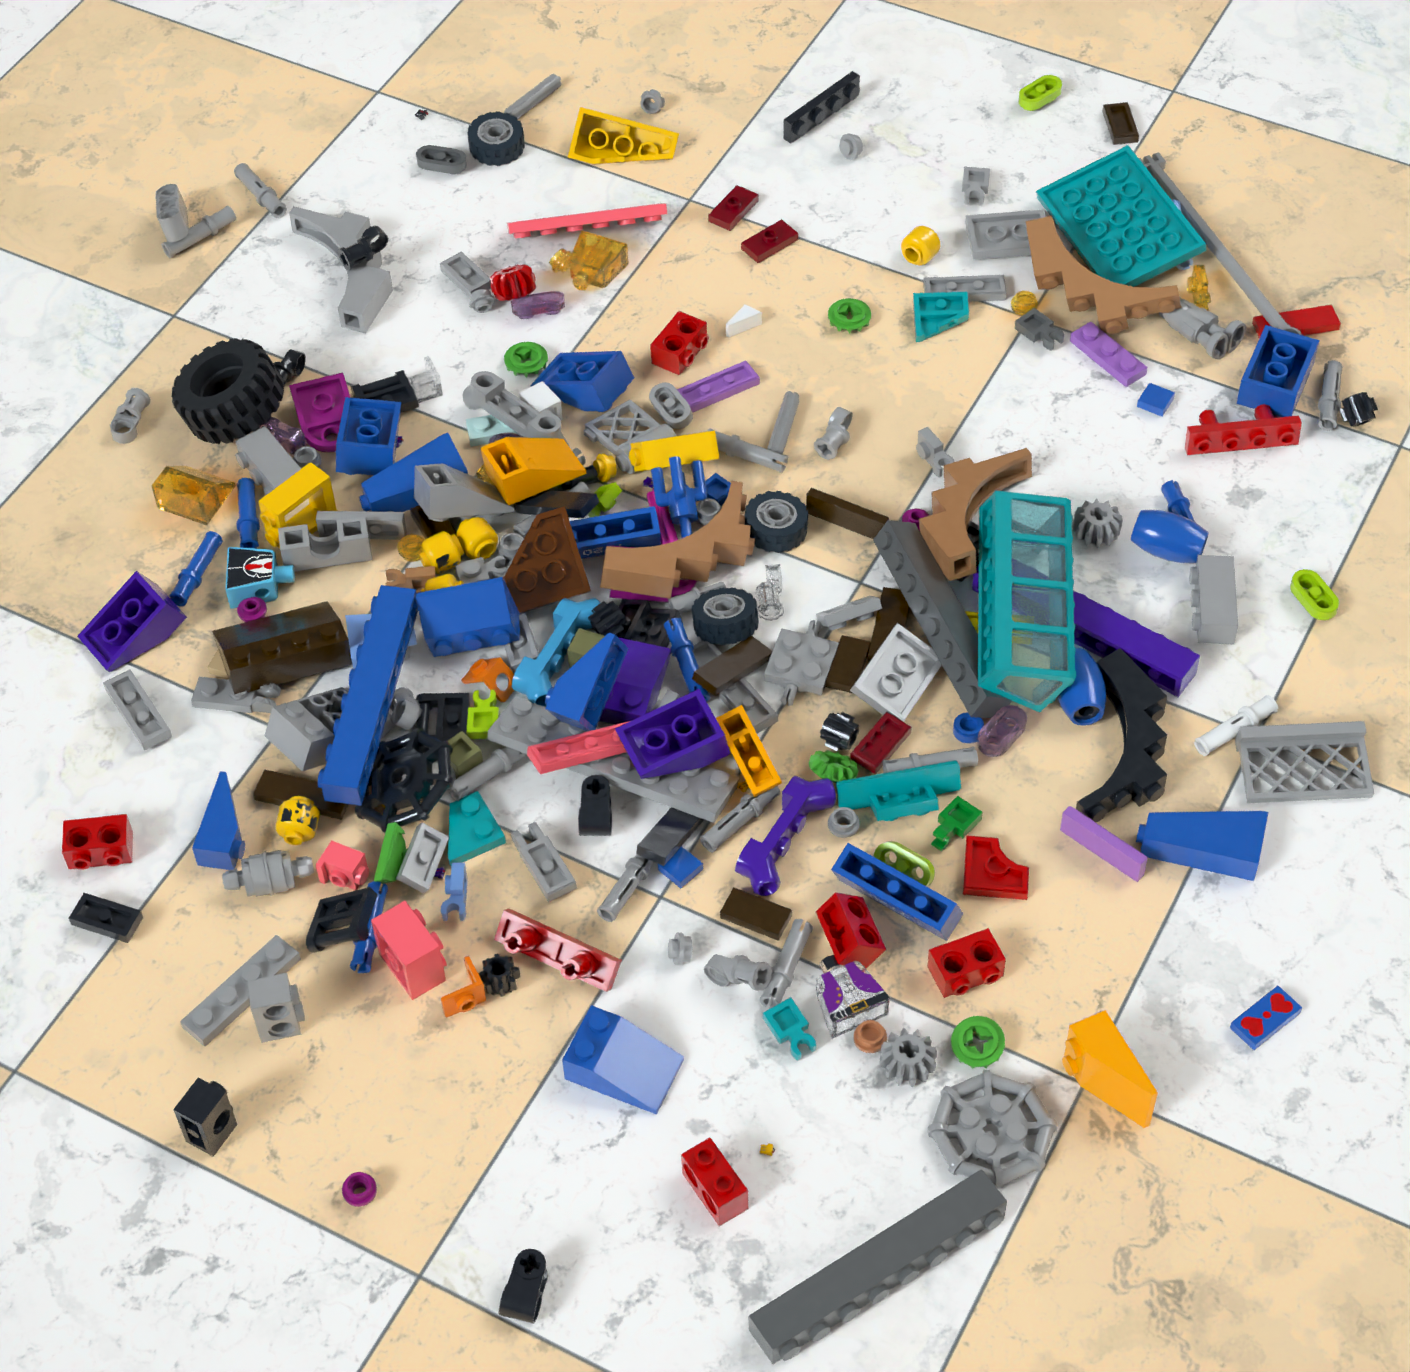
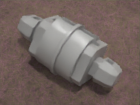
(268, 873)

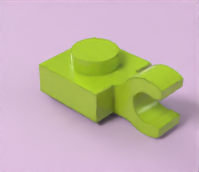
(606, 496)

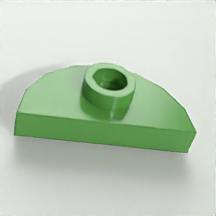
(391, 854)

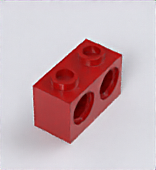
(679, 343)
(97, 841)
(850, 929)
(963, 957)
(714, 1181)

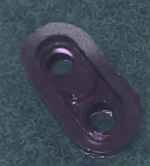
(539, 303)
(289, 437)
(999, 732)

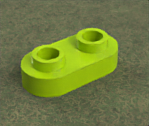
(1040, 92)
(1317, 598)
(906, 861)

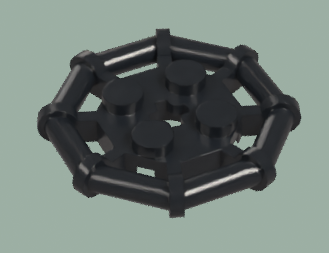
(403, 758)

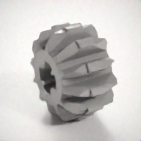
(1097, 523)
(920, 1054)

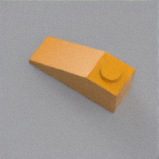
(748, 751)

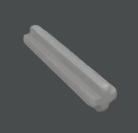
(534, 96)
(784, 422)

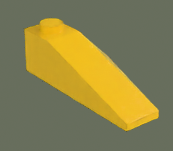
(613, 139)

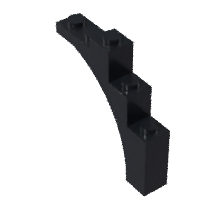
(1139, 707)

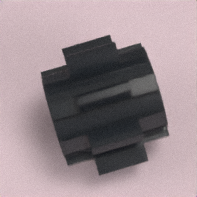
(1358, 409)
(607, 619)
(839, 731)
(499, 975)

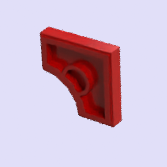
(991, 872)

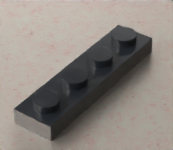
(821, 107)

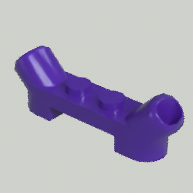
(798, 800)

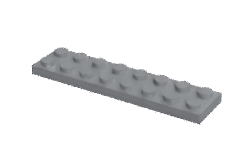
(694, 791)

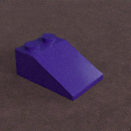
(131, 623)
(637, 682)
(674, 737)

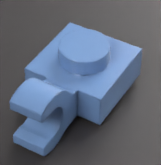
(456, 887)

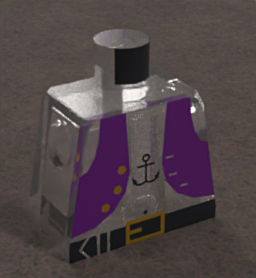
(849, 996)

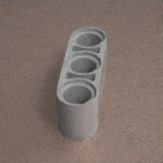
(172, 212)

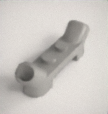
(489, 393)

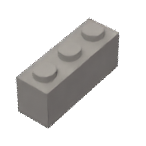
(265, 459)
(1214, 599)

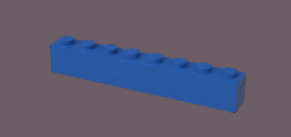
(369, 696)

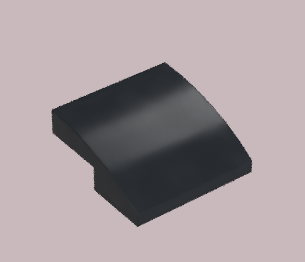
(646, 623)

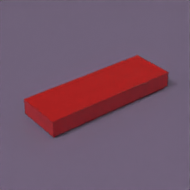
(1306, 320)

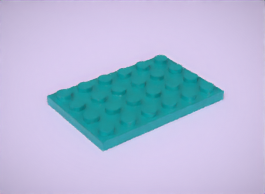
(1121, 219)

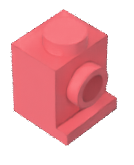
(342, 866)

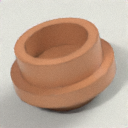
(869, 1036)

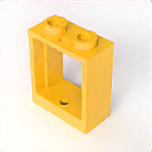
(305, 484)

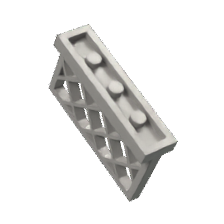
(1296, 738)

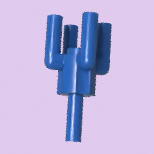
(680, 498)

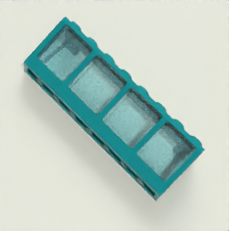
(1026, 598)

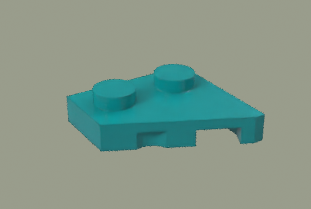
(938, 312)
(471, 829)

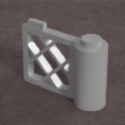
(613, 419)

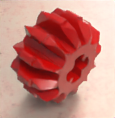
(513, 282)

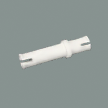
(1229, 729)

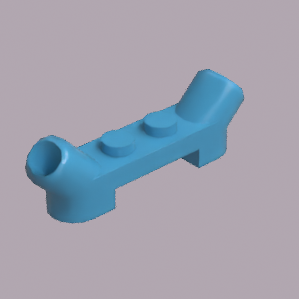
(534, 676)

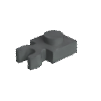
(1037, 326)

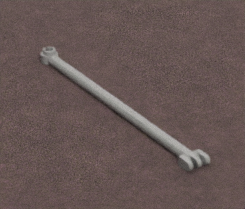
(1156, 167)

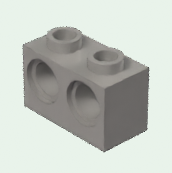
(275, 1007)

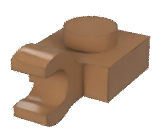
(413, 578)

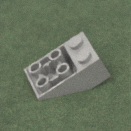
(452, 493)
(305, 727)

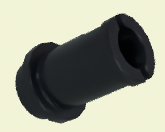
(590, 477)

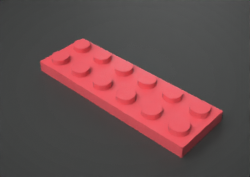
(576, 221)

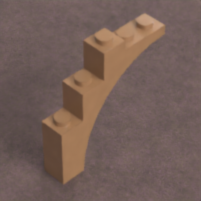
(1084, 289)
(954, 506)
(660, 567)

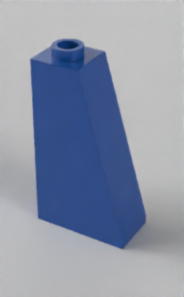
(394, 486)
(1206, 840)

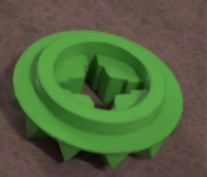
(859, 310)
(523, 351)
(833, 766)
(986, 1030)

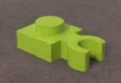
(482, 715)

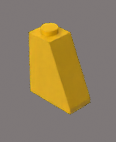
(688, 447)

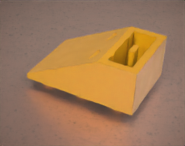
(529, 465)

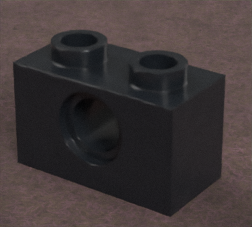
(205, 1116)

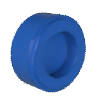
(967, 728)

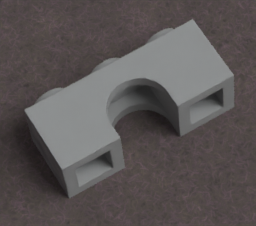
(307, 551)

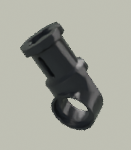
(363, 249)
(291, 365)

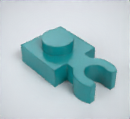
(788, 1024)

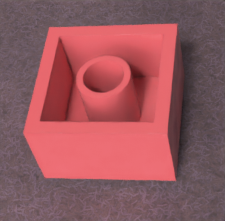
(409, 949)

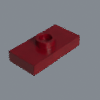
(733, 207)
(769, 241)
(880, 742)

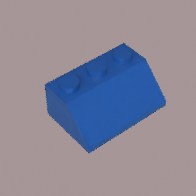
(468, 617)

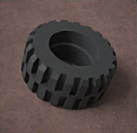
(227, 391)

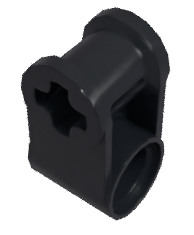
(595, 808)
(524, 1291)

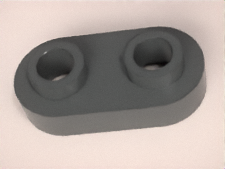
(441, 159)

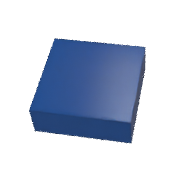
(1155, 399)
(717, 488)
(681, 867)

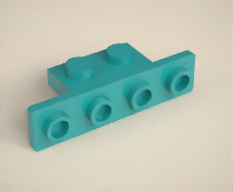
(901, 791)

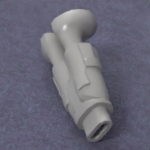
(1202, 327)

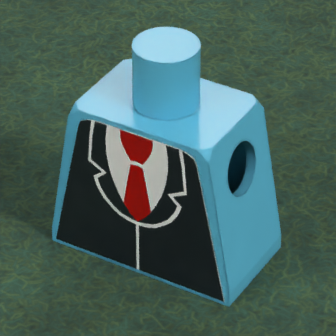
(254, 574)

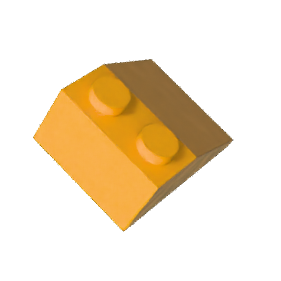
(1108, 1068)

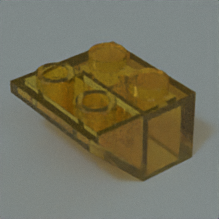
(190, 493)

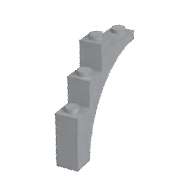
(367, 284)

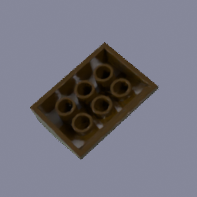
(283, 647)

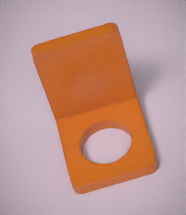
(487, 671)
(466, 997)

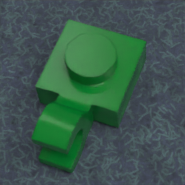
(956, 819)

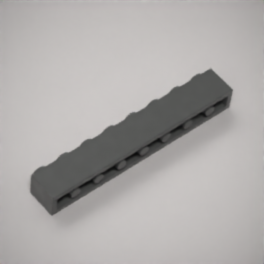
(937, 613)
(877, 1267)

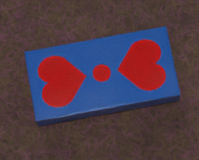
(1265, 1017)

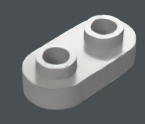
(673, 406)

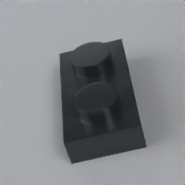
(106, 917)

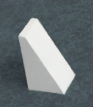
(743, 320)

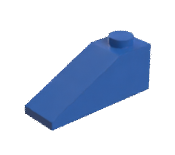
(219, 835)

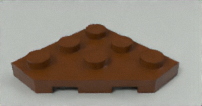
(546, 564)

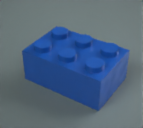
(1278, 371)

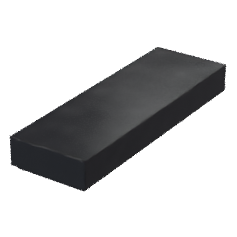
(576, 503)
(668, 836)

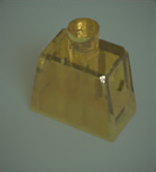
(596, 260)

